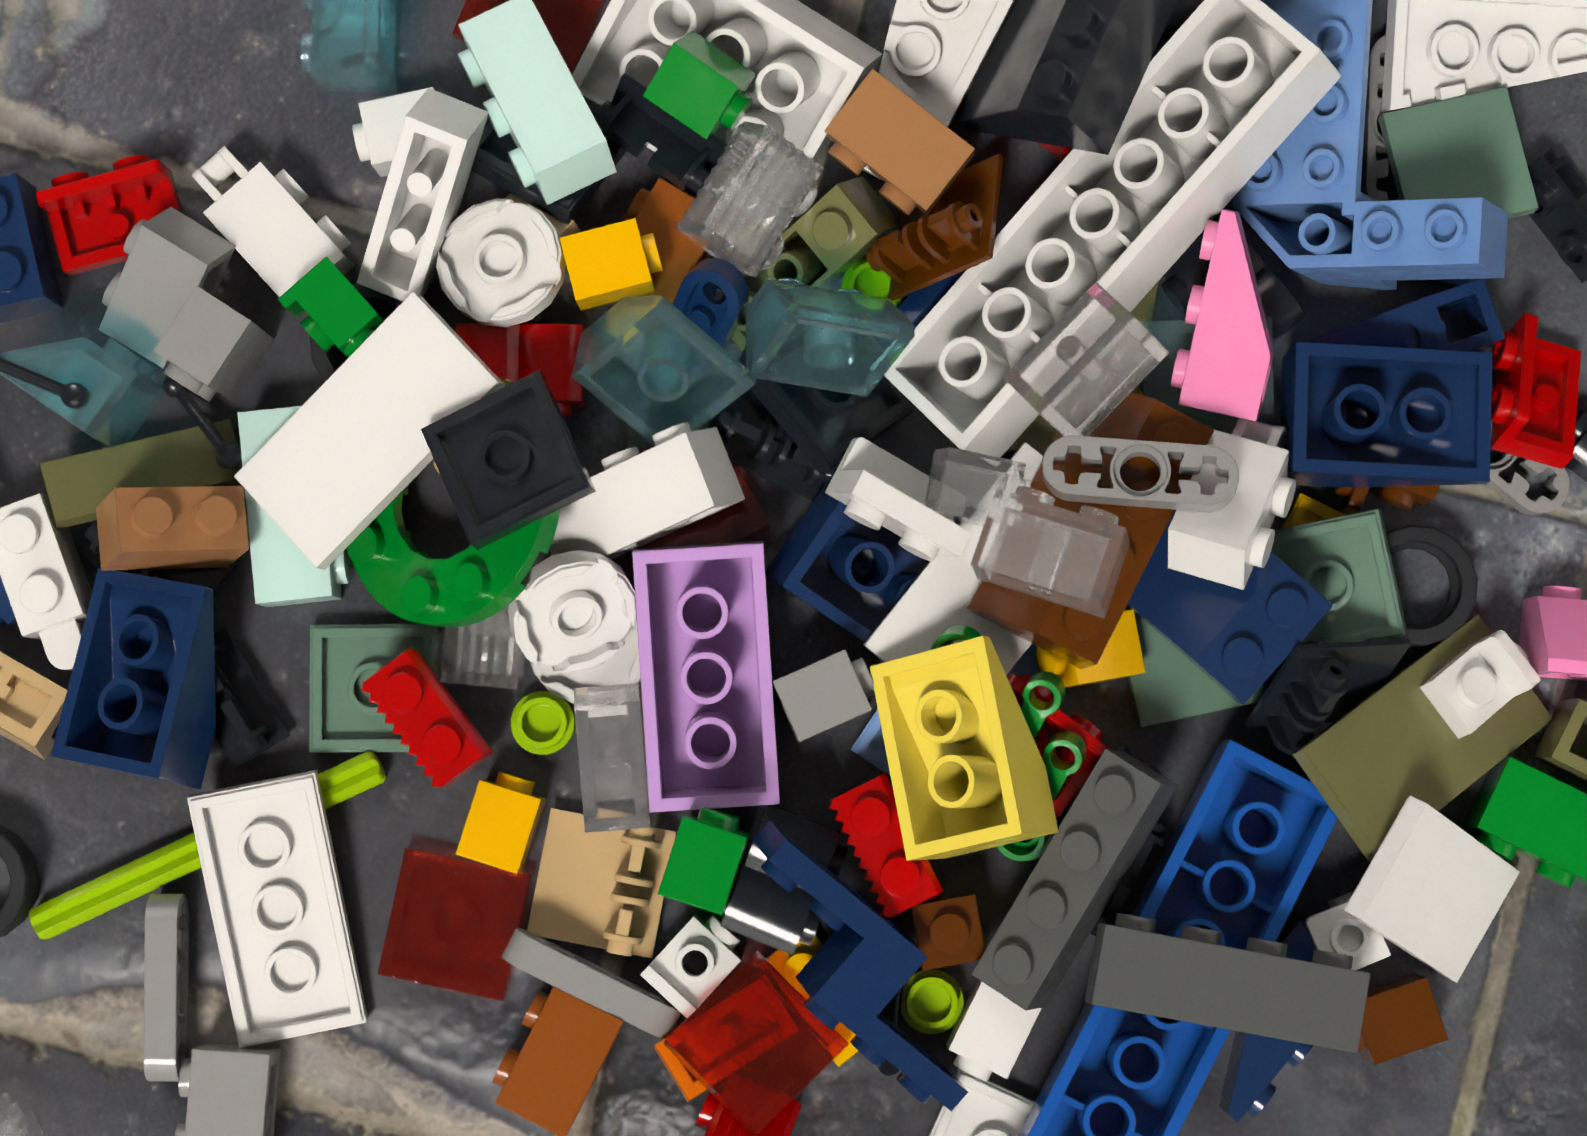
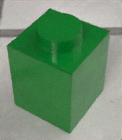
(701, 86)

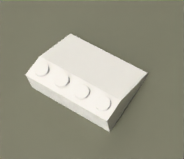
(799, 58)

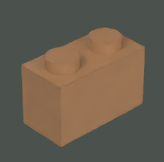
(897, 144)
(172, 527)

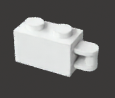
(268, 223)
(1236, 538)
(43, 578)

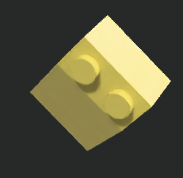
(960, 753)

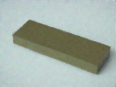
(167, 460)

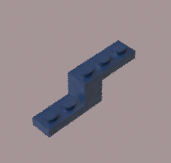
(858, 969)

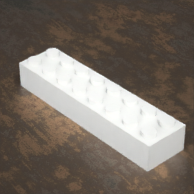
(1190, 141)

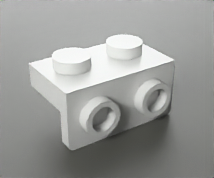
(892, 495)

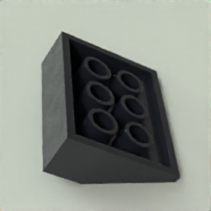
(1065, 71)

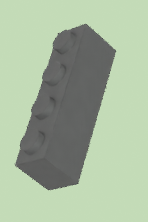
(1074, 879)
(1228, 986)

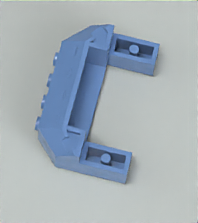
(1309, 188)

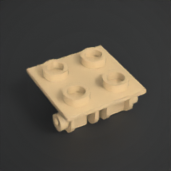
(600, 885)

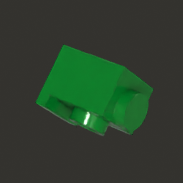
(334, 308)

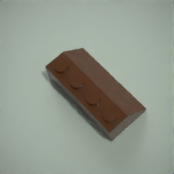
(1067, 631)

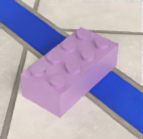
(706, 676)

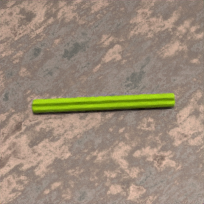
(177, 859)

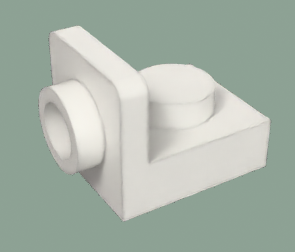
(1480, 682)
(1343, 934)

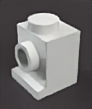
(685, 989)

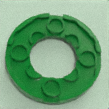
(451, 589)

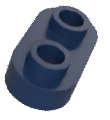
(706, 305)

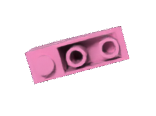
(1231, 338)

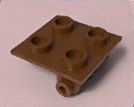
(948, 239)

